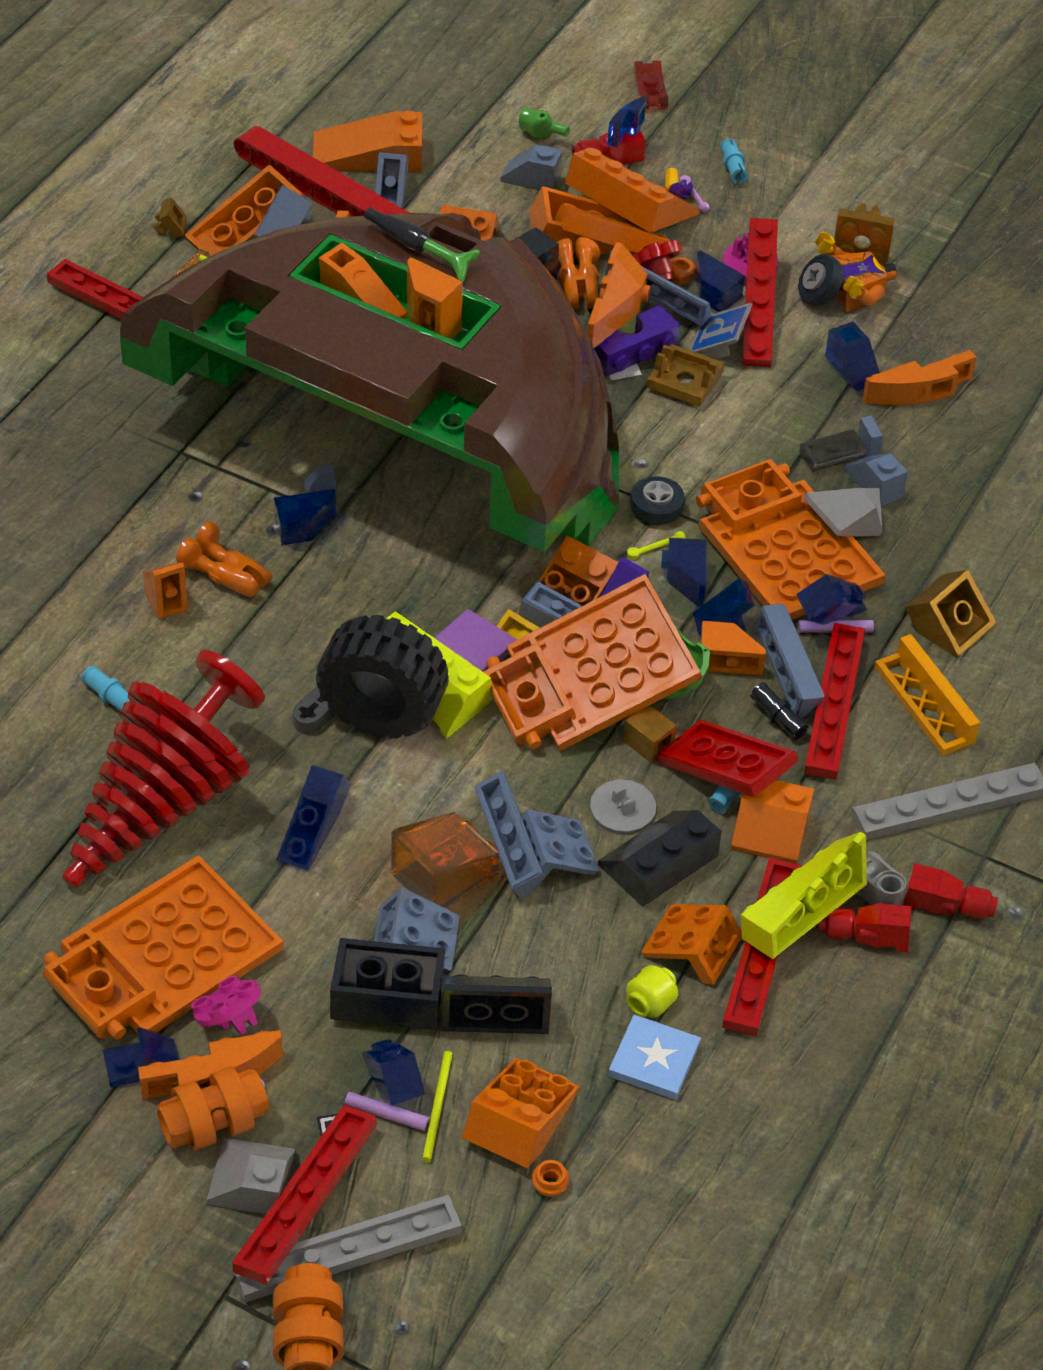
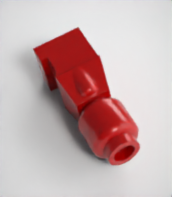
(629, 150)
(944, 893)
(873, 925)

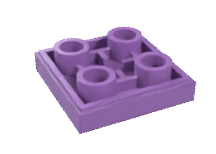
(475, 639)

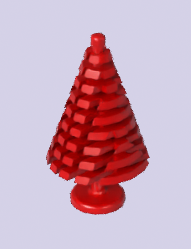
(162, 764)

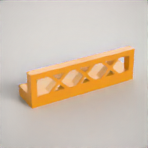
(937, 696)

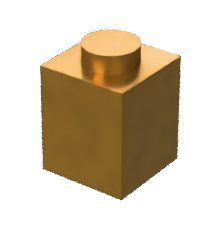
(648, 732)

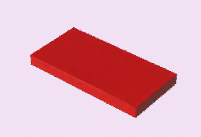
(727, 758)

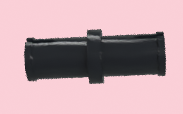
(779, 711)

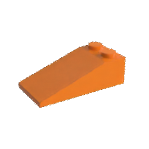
(358, 143)
(240, 214)
(546, 215)

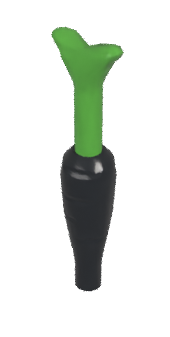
(419, 240)

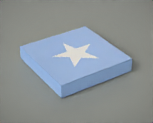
(654, 1057)

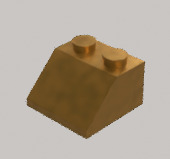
(951, 612)

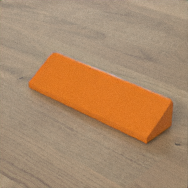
(606, 229)

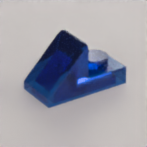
(726, 606)
(124, 1061)

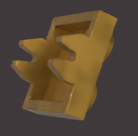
(865, 223)
(676, 362)

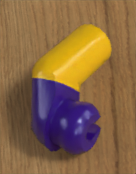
(672, 184)

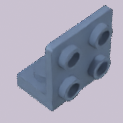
(559, 843)
(419, 922)

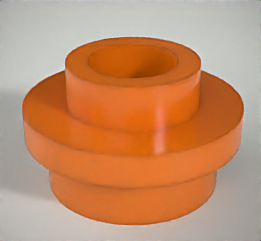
(554, 1170)

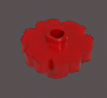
(657, 258)

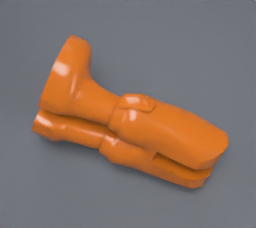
(582, 281)
(230, 567)

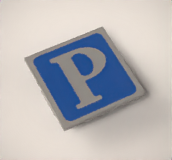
(720, 331)

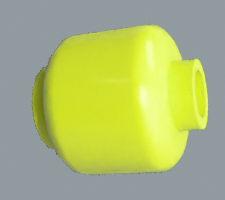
(651, 991)

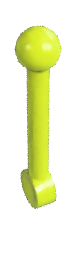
(633, 552)

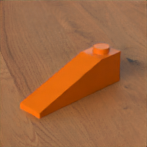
(620, 295)

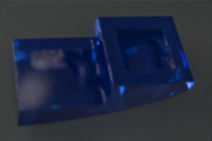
(627, 120)

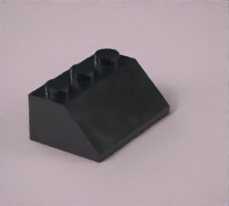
(663, 854)
(387, 983)
(496, 1004)

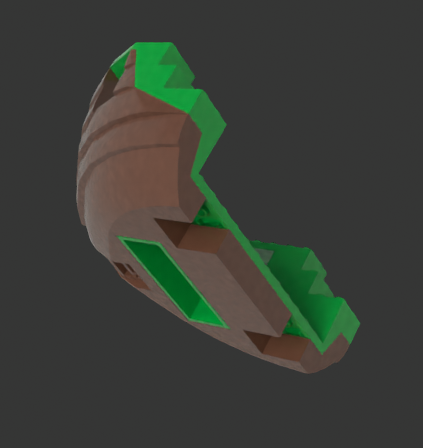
(512, 378)

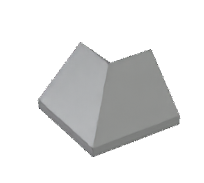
(849, 510)

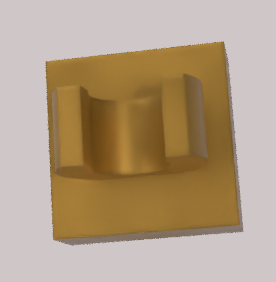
(170, 219)

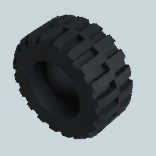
(392, 650)

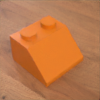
(773, 821)

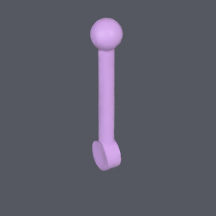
(703, 206)

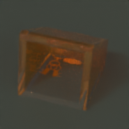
(442, 858)

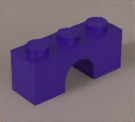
(652, 331)

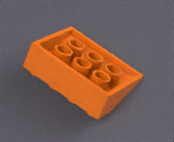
(626, 191)

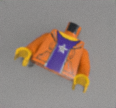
(863, 275)

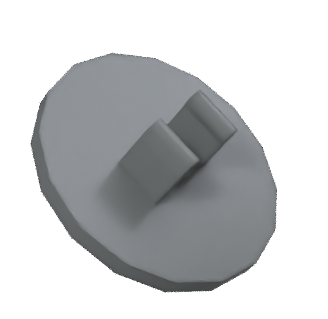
(623, 806)

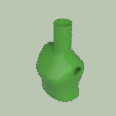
(540, 124)

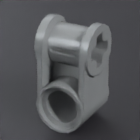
(883, 882)

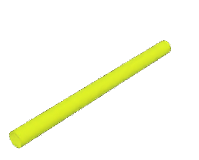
(437, 1106)

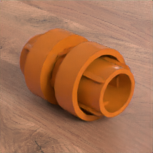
(197, 1113)
(308, 1319)

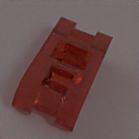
(652, 84)

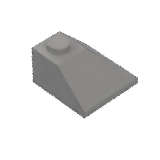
(250, 1175)

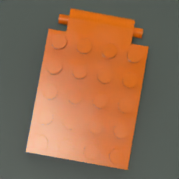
(777, 537)
(591, 668)
(159, 952)

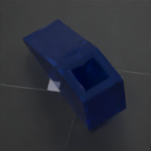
(313, 817)

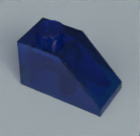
(717, 282)
(303, 515)
(686, 567)

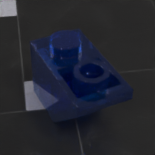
(851, 354)
(831, 600)
(394, 1071)

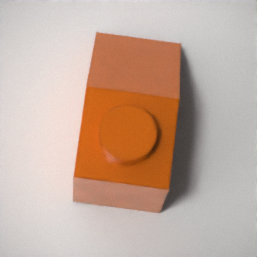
(166, 589)
(732, 649)

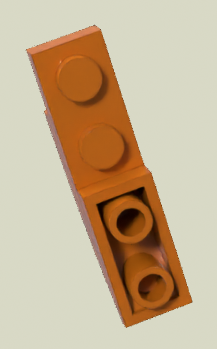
(919, 384)
(242, 1053)

